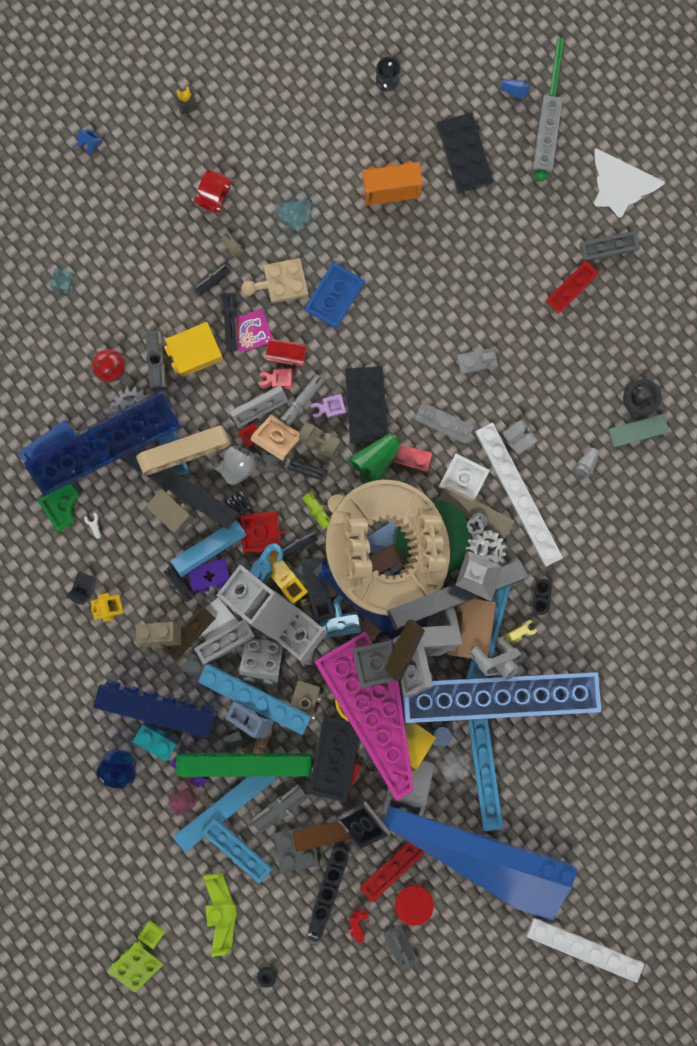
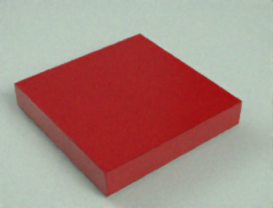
(260, 531)

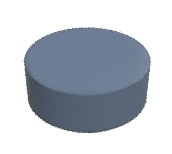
(442, 735)

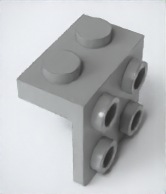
(261, 662)

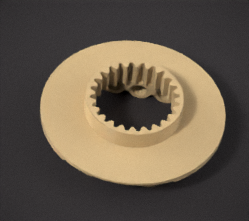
(350, 549)

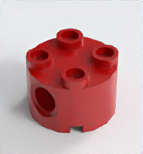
(211, 191)

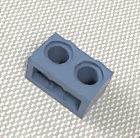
(249, 720)

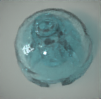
(294, 213)

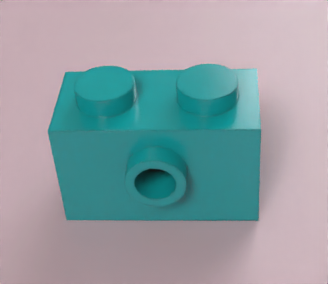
(156, 741)

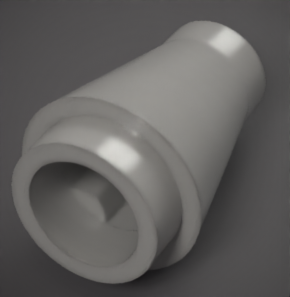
(587, 463)

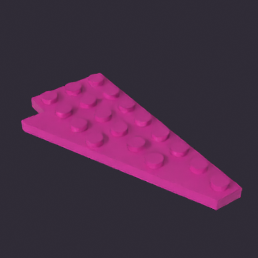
(373, 713)

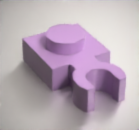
(332, 407)

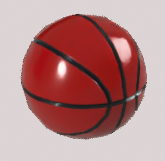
(108, 365)

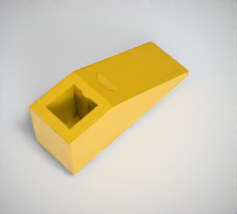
(286, 579)

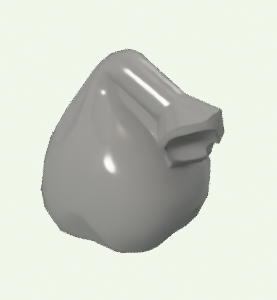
(237, 464)

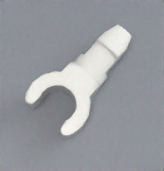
(94, 525)

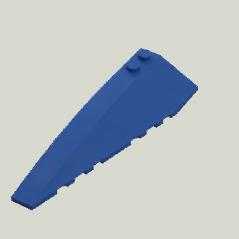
(510, 872)

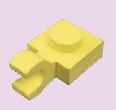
(516, 634)

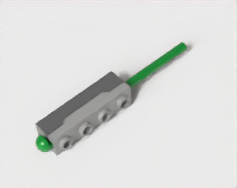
(548, 123)

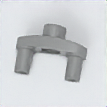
(503, 664)

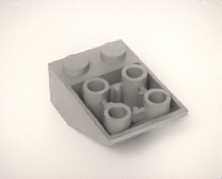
(415, 800)

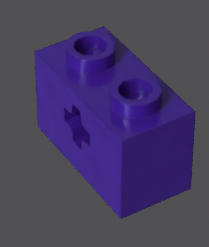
(198, 575)

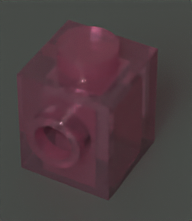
(182, 801)

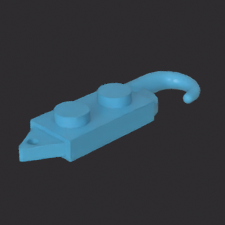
(262, 568)

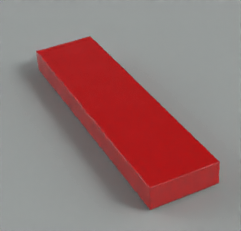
(391, 870)

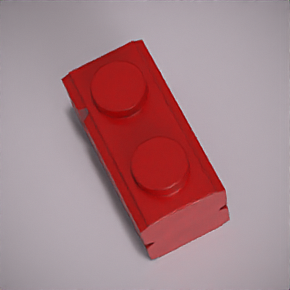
(286, 353)

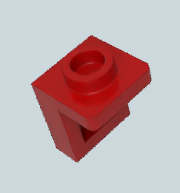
(356, 929)

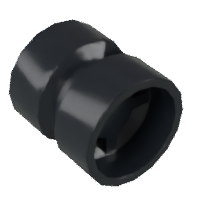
(387, 74)

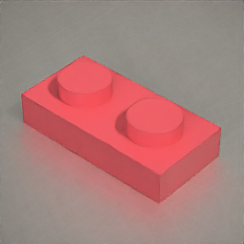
(413, 458)

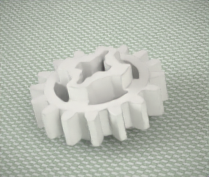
(489, 550)

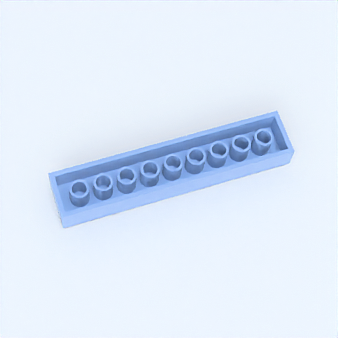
(504, 698)

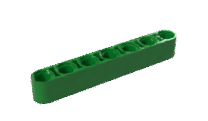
(243, 764)

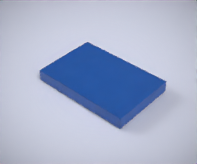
(334, 295)

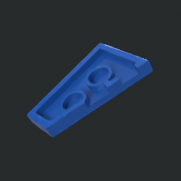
(49, 438)

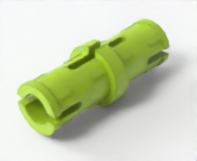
(317, 510)

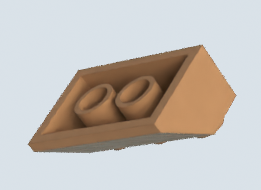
(475, 626)

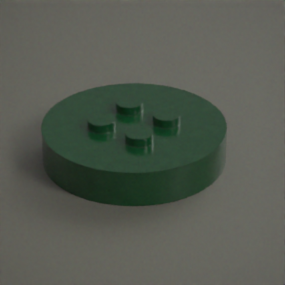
(457, 533)

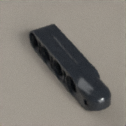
(318, 922)

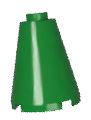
(376, 458)

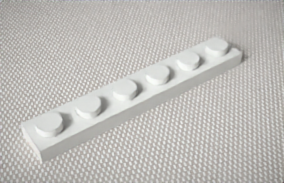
(585, 949)

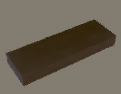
(191, 632)
(404, 650)

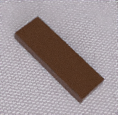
(319, 836)

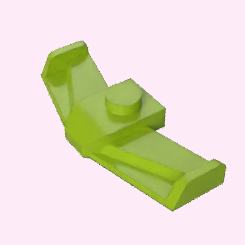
(220, 913)

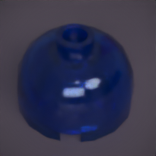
(117, 768)

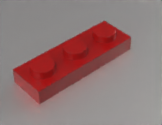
(572, 287)

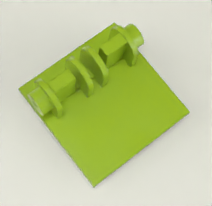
(135, 967)

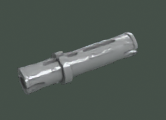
(297, 406)

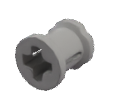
(472, 523)

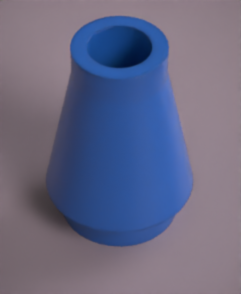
(515, 88)

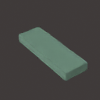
(638, 430)

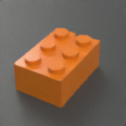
(392, 183)

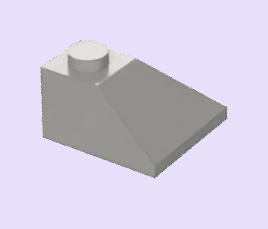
(479, 576)

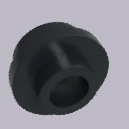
(264, 982)

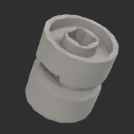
(520, 437)

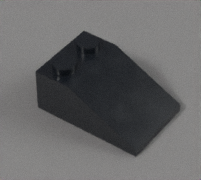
(362, 824)

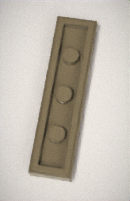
(496, 521)

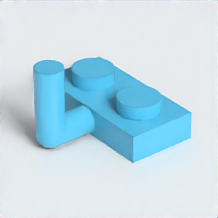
(342, 623)

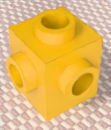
(106, 607)

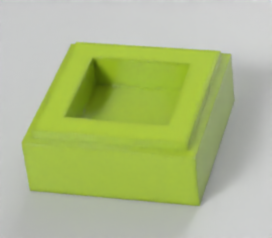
(151, 934)

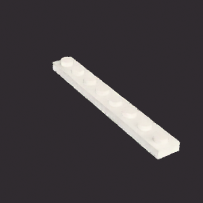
(518, 495)

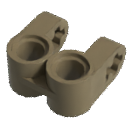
(318, 440)

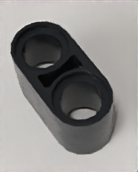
(544, 597)

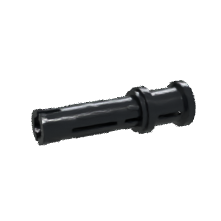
(226, 312)

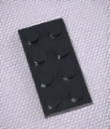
(464, 153)
(366, 404)
(334, 759)

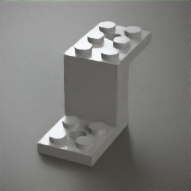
(271, 613)
(437, 639)

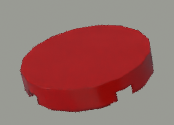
(414, 905)

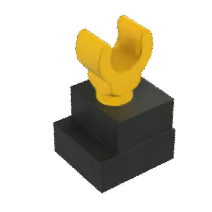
(186, 101)

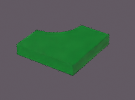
(59, 506)

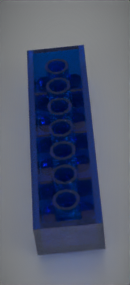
(103, 442)

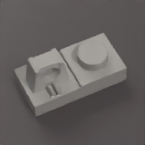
(477, 361)

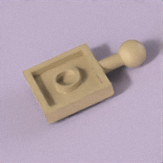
(283, 279)

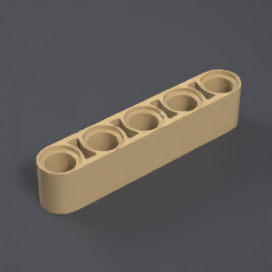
(183, 450)

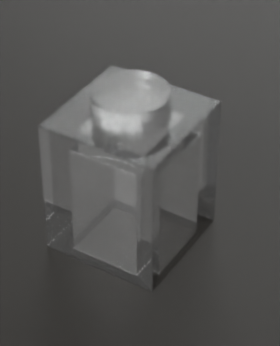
(454, 768)

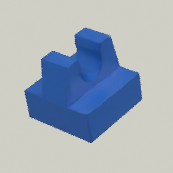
(90, 138)

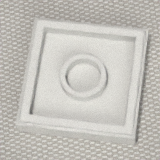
(464, 476)

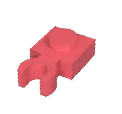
(279, 377)

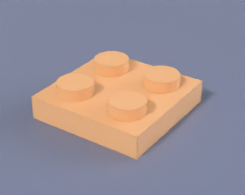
(276, 437)

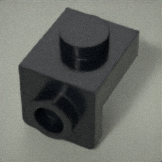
(82, 588)

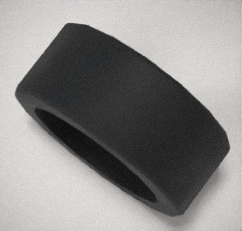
(654, 389)

